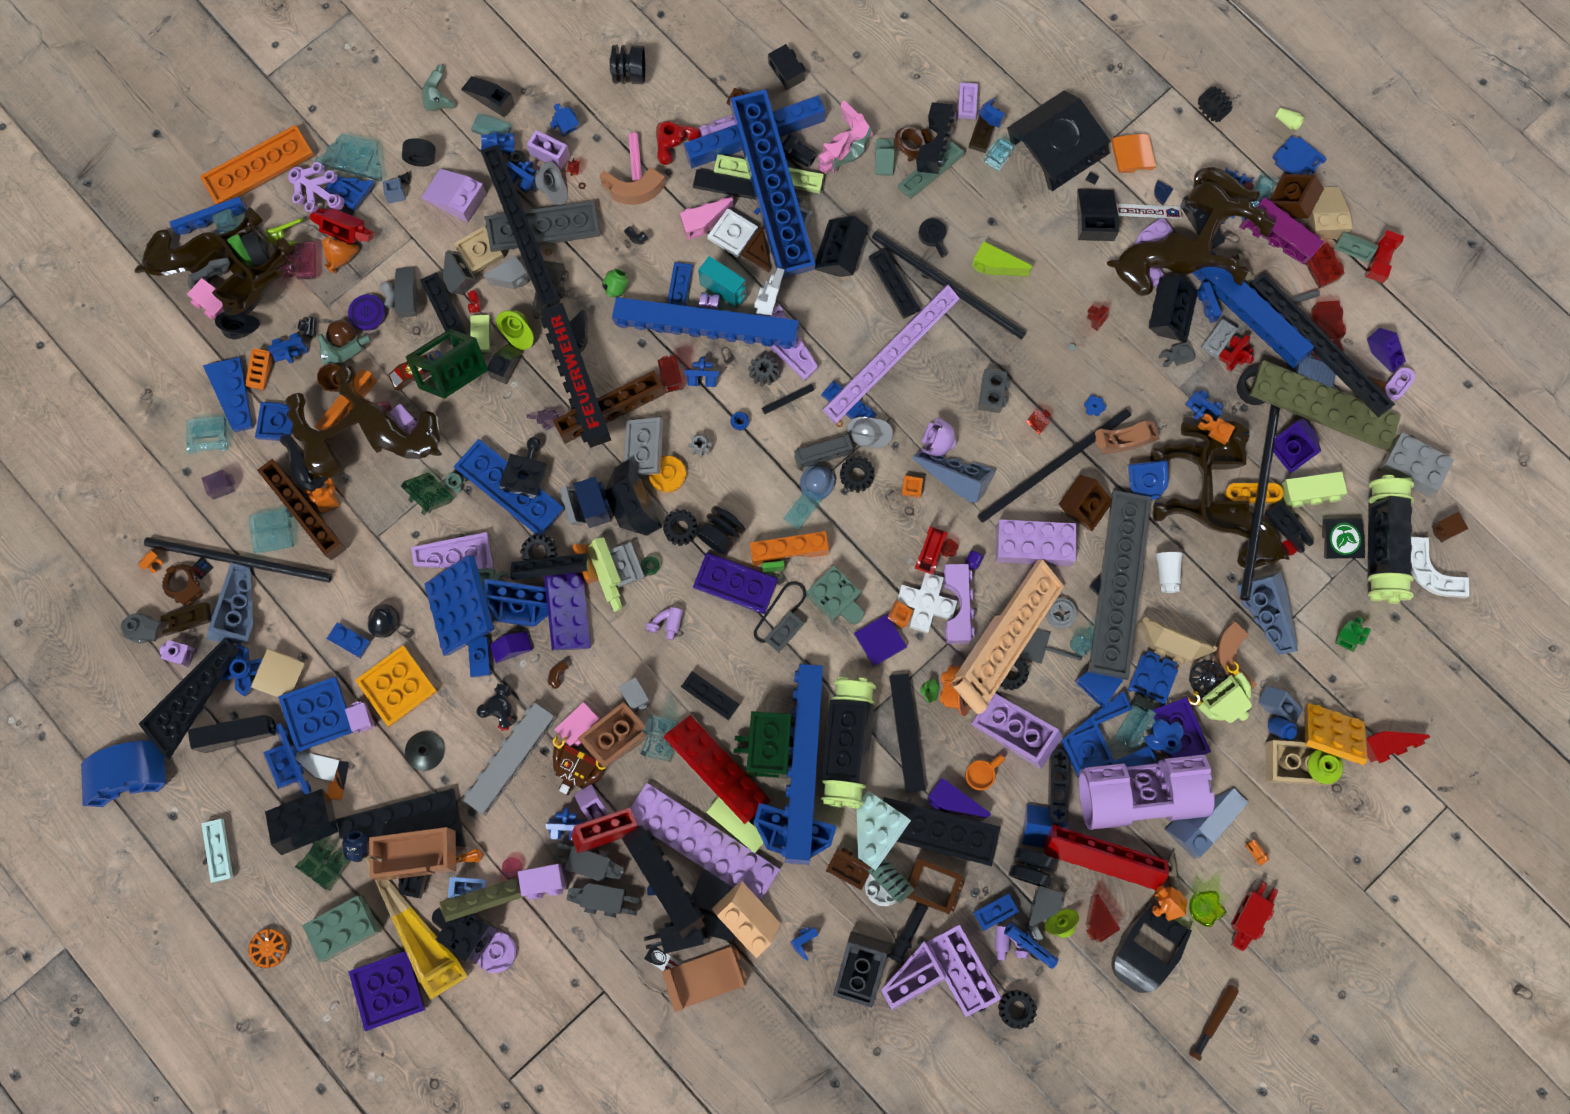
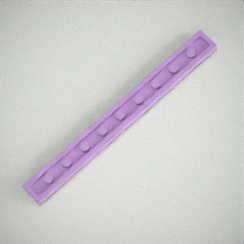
(890, 354)

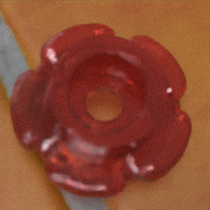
(573, 167)
(949, 543)

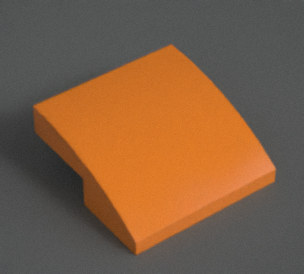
(1133, 153)

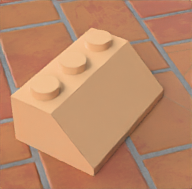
(747, 918)

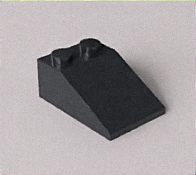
(861, 969)

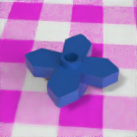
(242, 680)

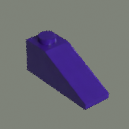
(953, 800)

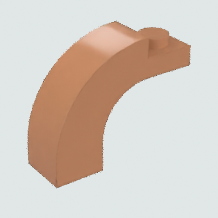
(634, 192)
(1126, 439)
(1227, 648)

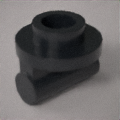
(307, 326)

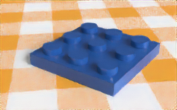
(315, 714)

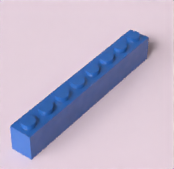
(727, 142)
(1258, 315)

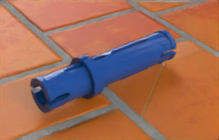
(1025, 941)

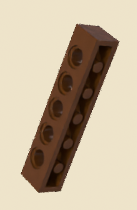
(615, 404)
(301, 509)

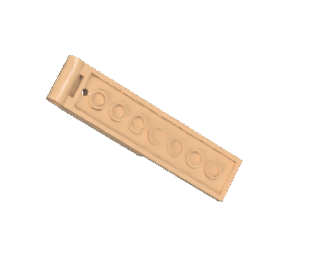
(1006, 637)

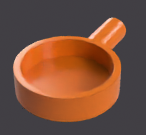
(981, 774)

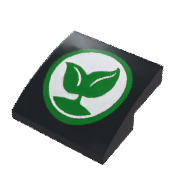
(1343, 538)

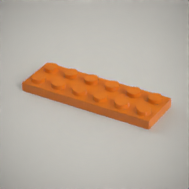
(257, 165)

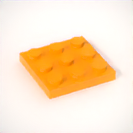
(396, 686)
(1335, 733)

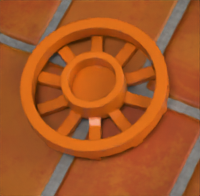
(268, 948)

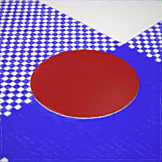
(1288, 548)

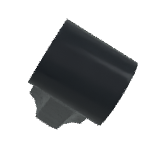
(795, 149)

